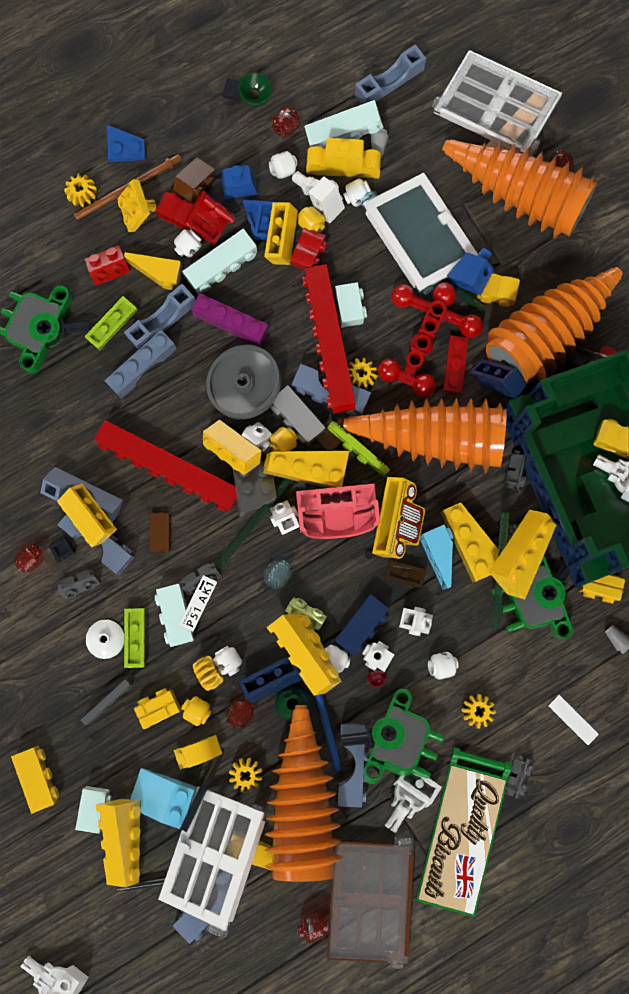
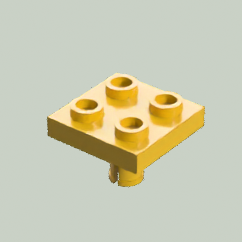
(134, 206)

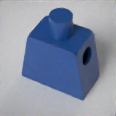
(238, 182)
(472, 272)

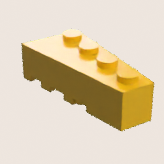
(310, 467)
(471, 542)
(523, 554)
(306, 652)
(120, 840)

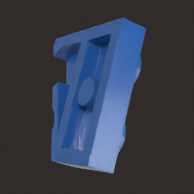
(124, 146)
(259, 217)

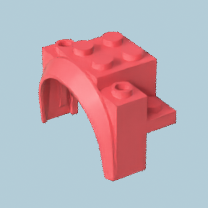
(337, 511)

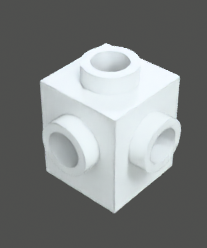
(257, 435)
(284, 517)
(416, 621)
(385, 656)

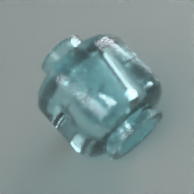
(277, 574)

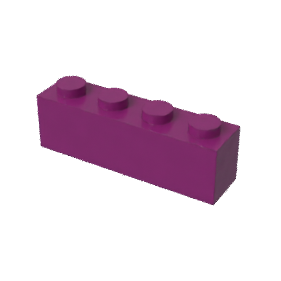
(230, 320)

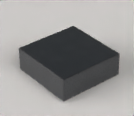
(231, 90)
(61, 549)

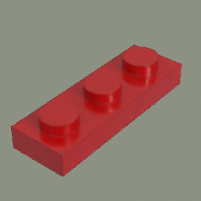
(455, 364)

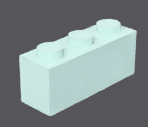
(173, 607)

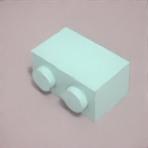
(349, 304)
(87, 814)

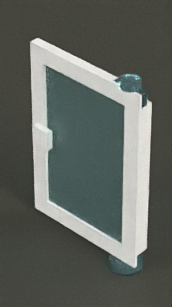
(418, 231)

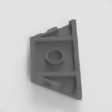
(254, 489)

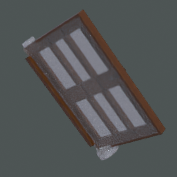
(371, 901)

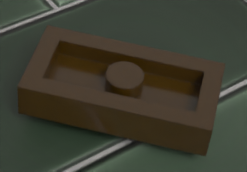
(405, 574)

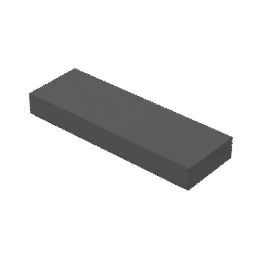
(106, 702)

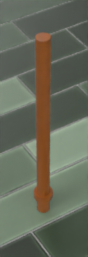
(169, 163)

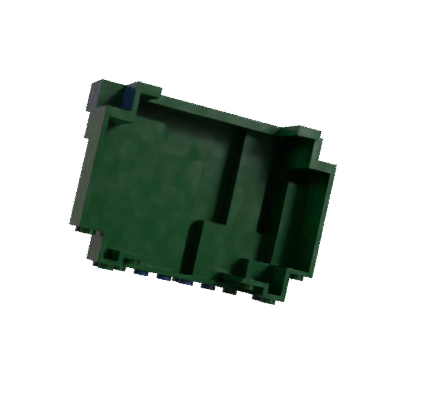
(557, 436)

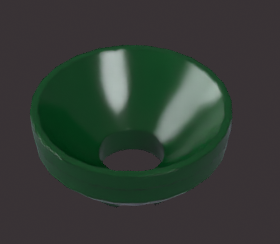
(256, 82)
(287, 693)

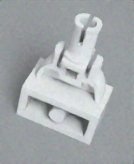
(323, 194)
(618, 473)
(412, 793)
(55, 979)

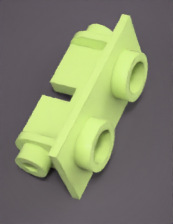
(299, 606)

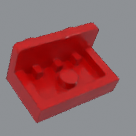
(107, 265)

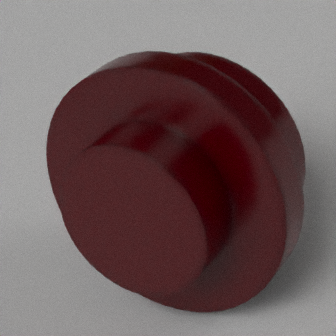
(376, 678)

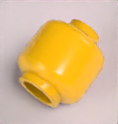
(311, 219)
(283, 440)
(196, 711)

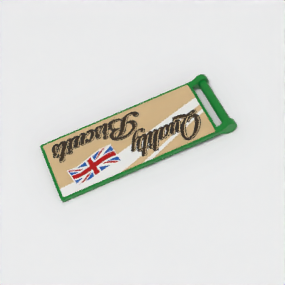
(463, 834)

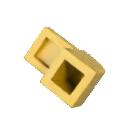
(198, 752)

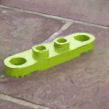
(363, 453)

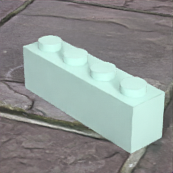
(345, 125)
(220, 262)

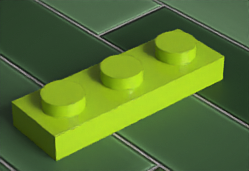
(111, 323)
(134, 638)

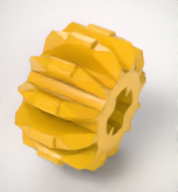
(77, 185)
(368, 371)
(207, 673)
(475, 718)
(238, 775)

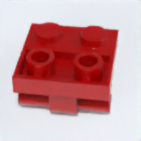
(208, 218)

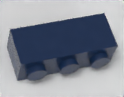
(498, 378)
(362, 625)
(270, 680)

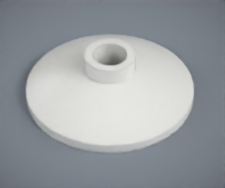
(114, 641)

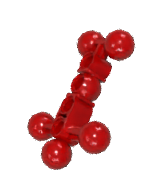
(443, 295)

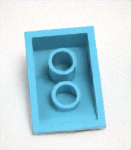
(438, 548)
(163, 797)

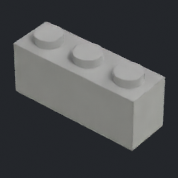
(297, 416)

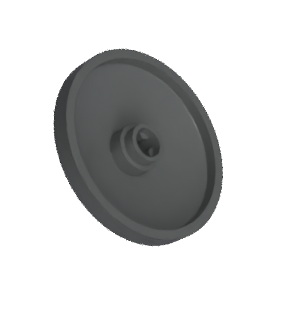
(243, 382)

